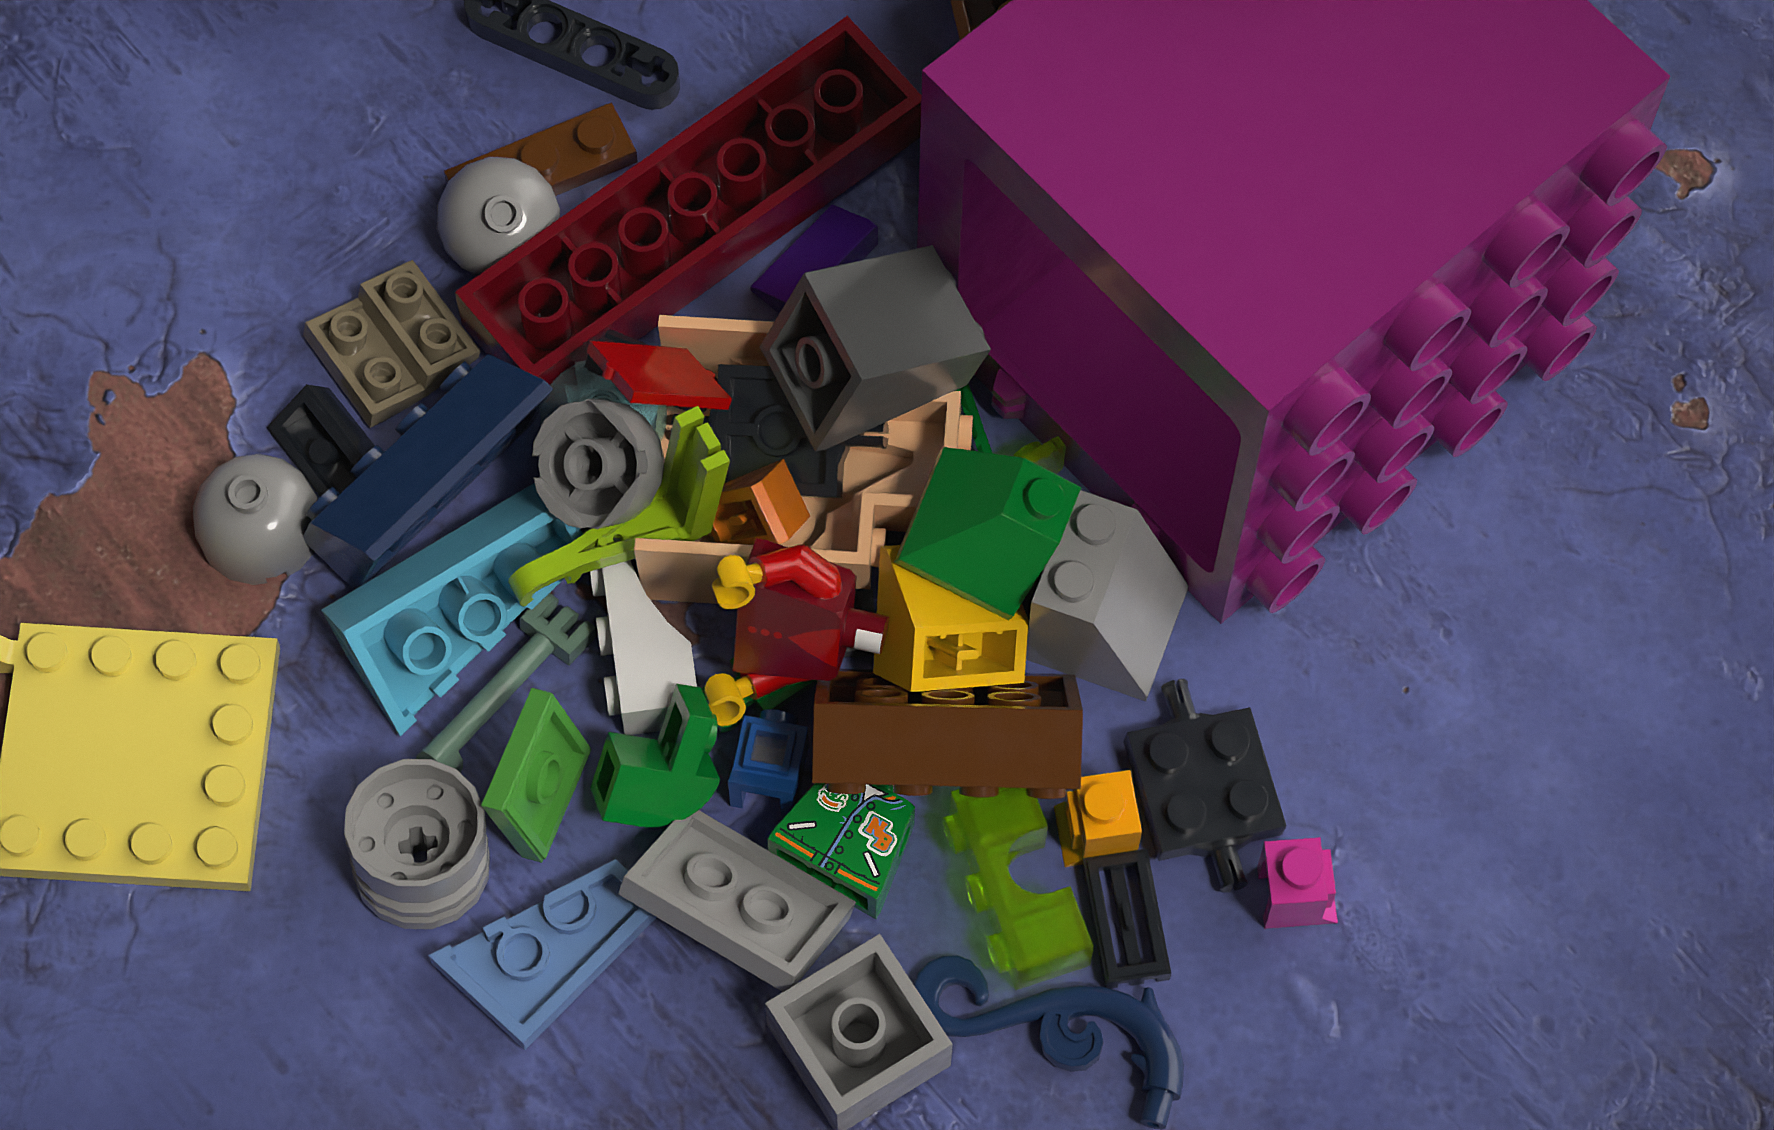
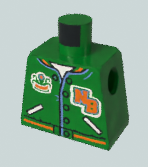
(848, 840)

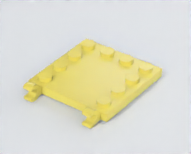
(134, 755)

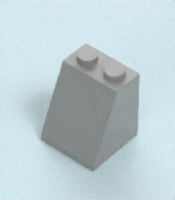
(1106, 600)

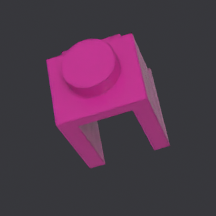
(1298, 883)

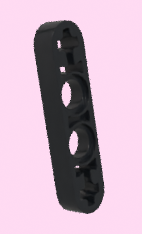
(567, 50)

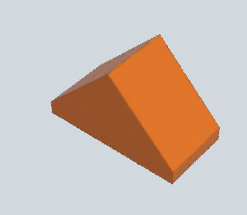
(760, 506)

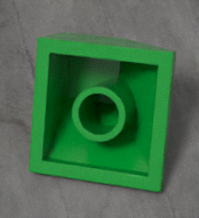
(987, 526)

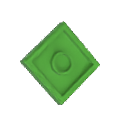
(536, 776)

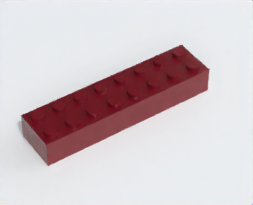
(696, 206)

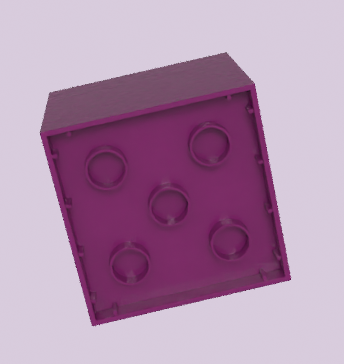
(1278, 243)

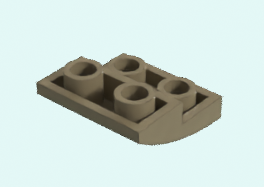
(390, 343)

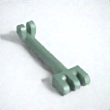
(545, 639)

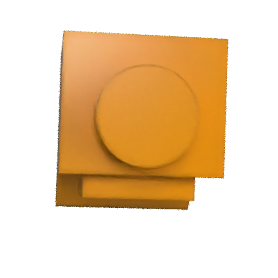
(1098, 818)

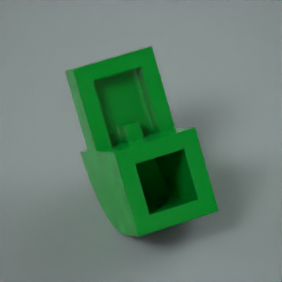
(660, 779)

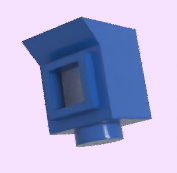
(769, 759)

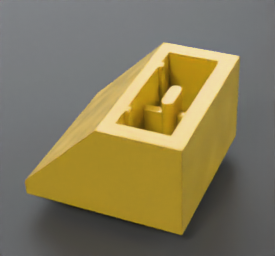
(941, 637)

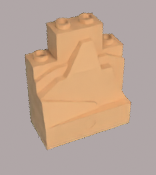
(878, 483)

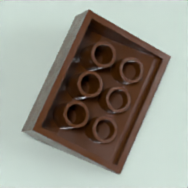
(948, 737)

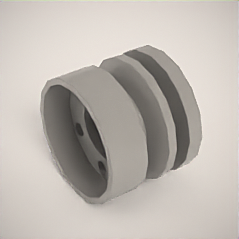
(412, 810)

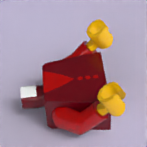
(790, 623)

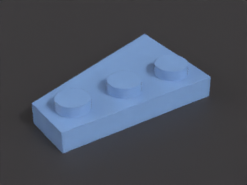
(544, 957)

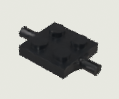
(765, 429)
(1204, 784)

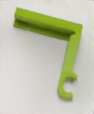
(679, 511)

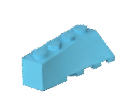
(444, 605)

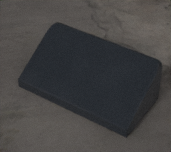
(321, 438)

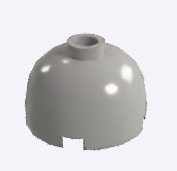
(493, 211)
(597, 463)
(254, 518)

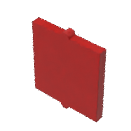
(658, 375)

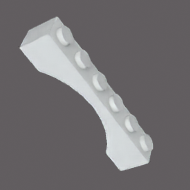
(645, 647)

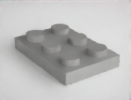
(737, 899)

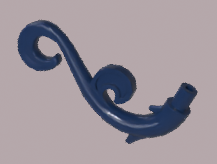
(1070, 1051)

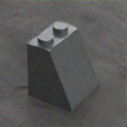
(872, 343)

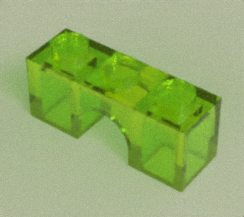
(1033, 932)

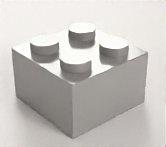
(858, 1034)

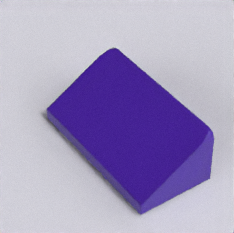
(830, 241)

